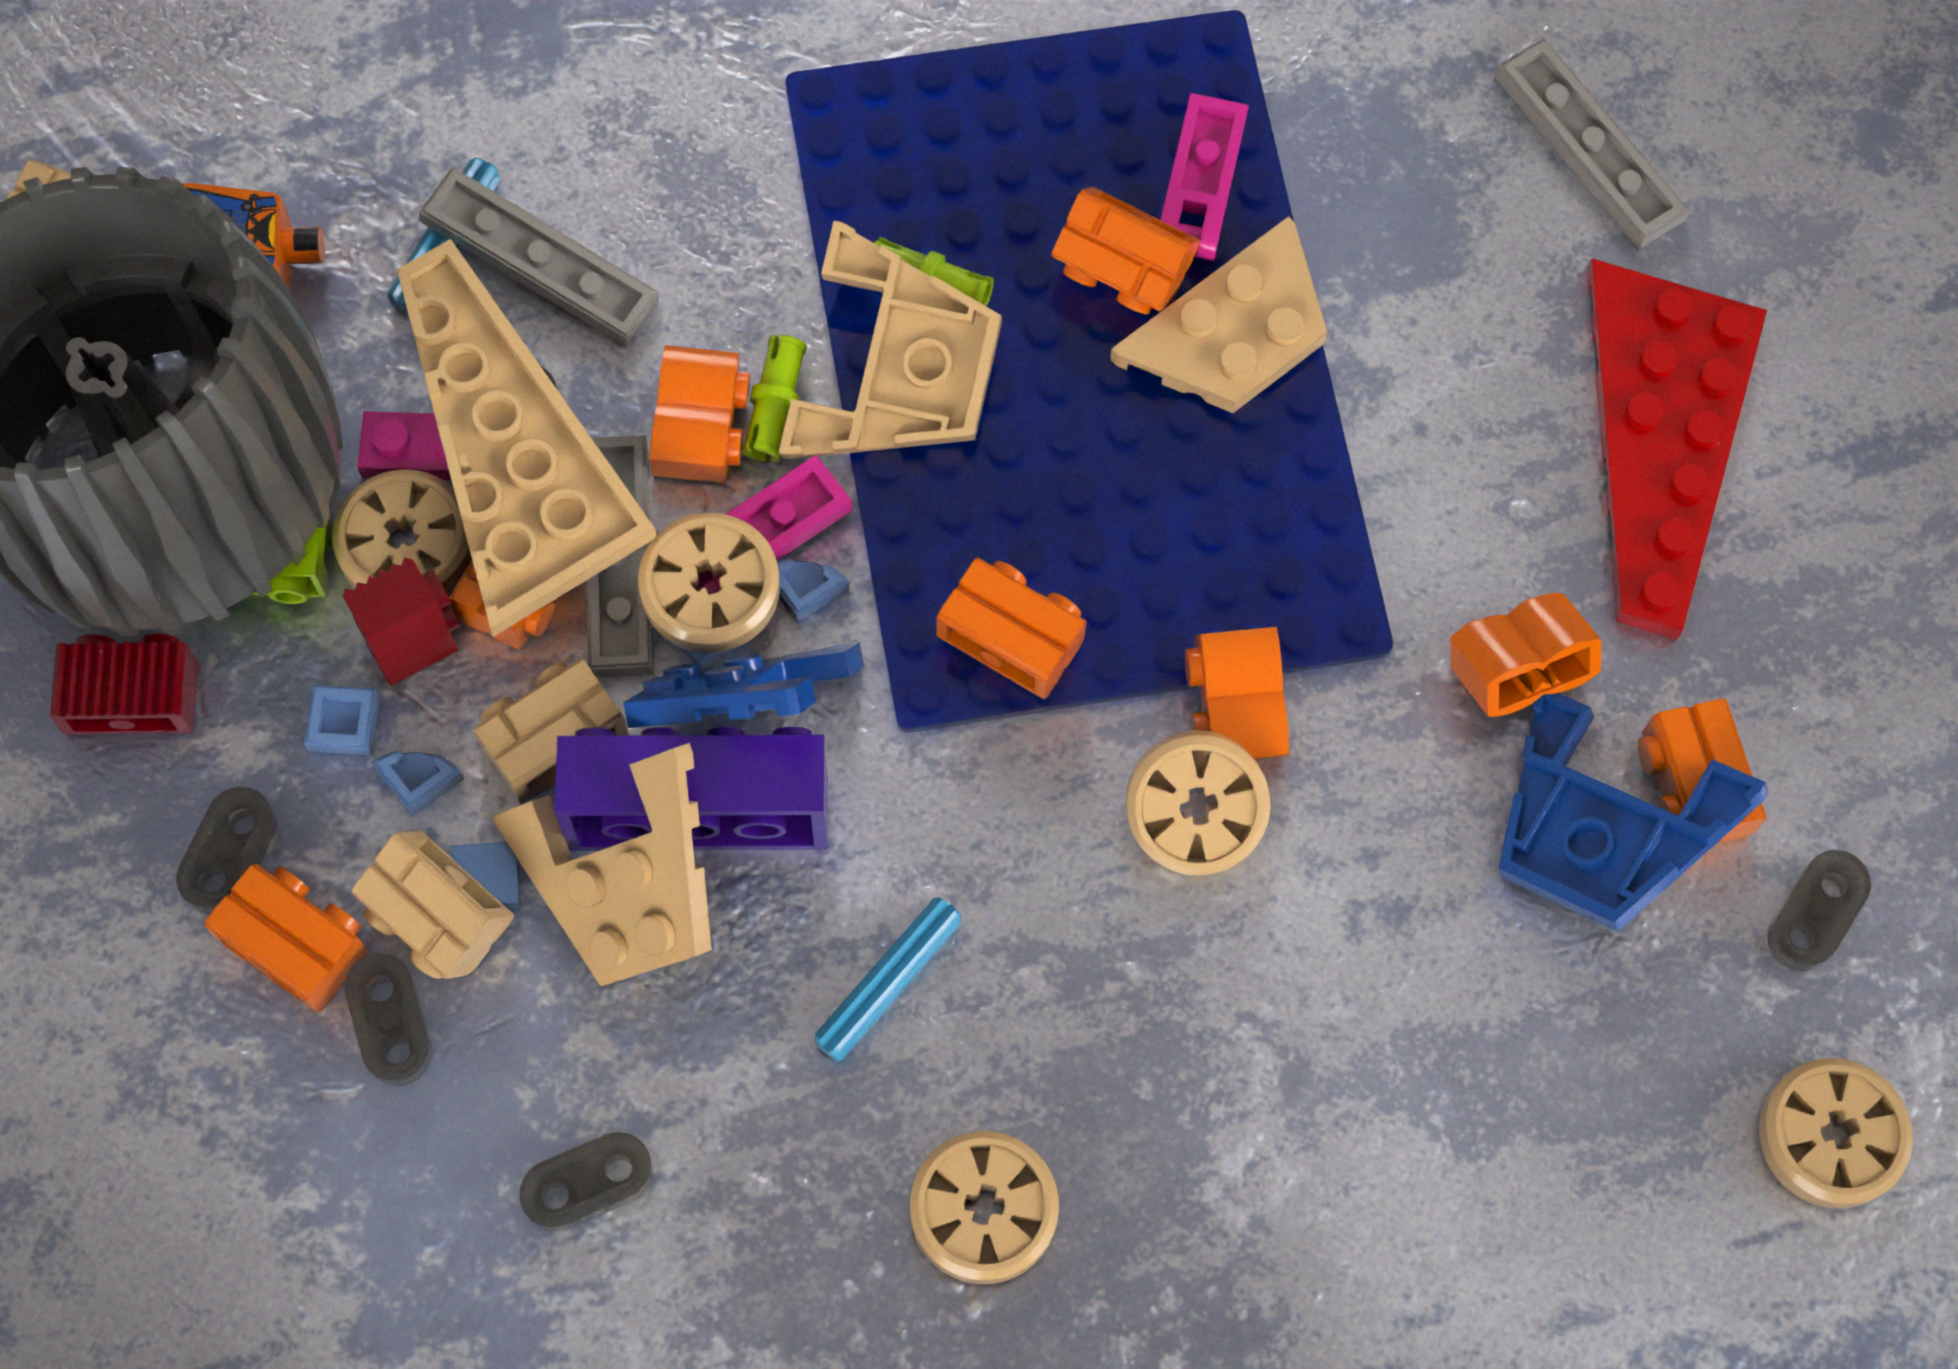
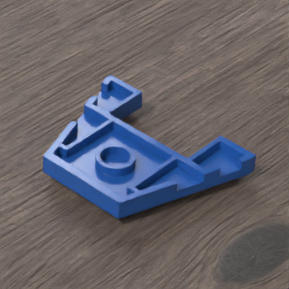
(740, 687)
(1601, 845)

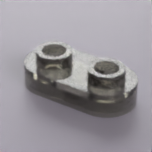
(220, 850)
(1816, 913)
(388, 1022)
(585, 1177)

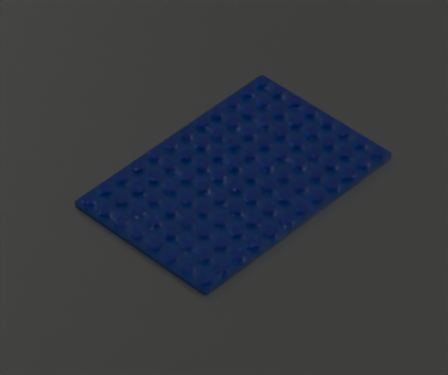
(1079, 470)

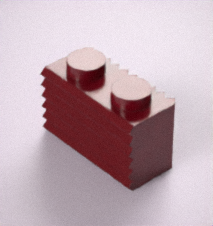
(403, 619)
(124, 686)

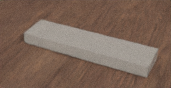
(1591, 144)
(538, 256)
(616, 622)

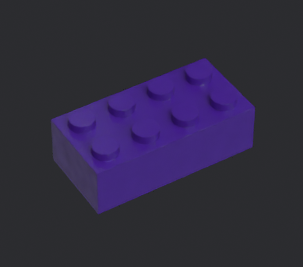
(747, 788)

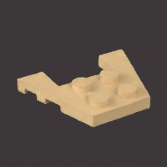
(923, 362)
(632, 901)

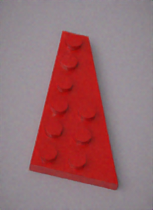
(1668, 415)

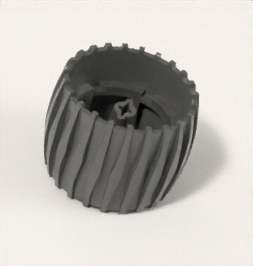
(185, 495)

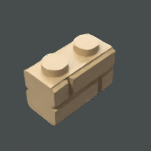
(523, 733)
(431, 906)

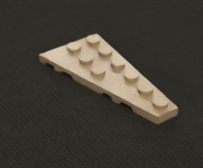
(523, 469)

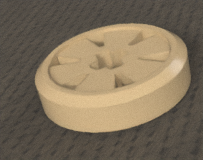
(395, 502)
(716, 545)
(1163, 783)
(1814, 1168)
(959, 1173)

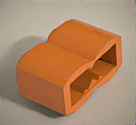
(697, 414)
(1525, 654)
(1240, 688)

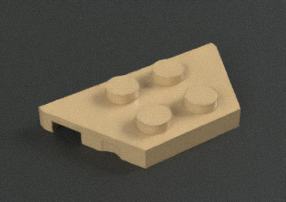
(1234, 326)

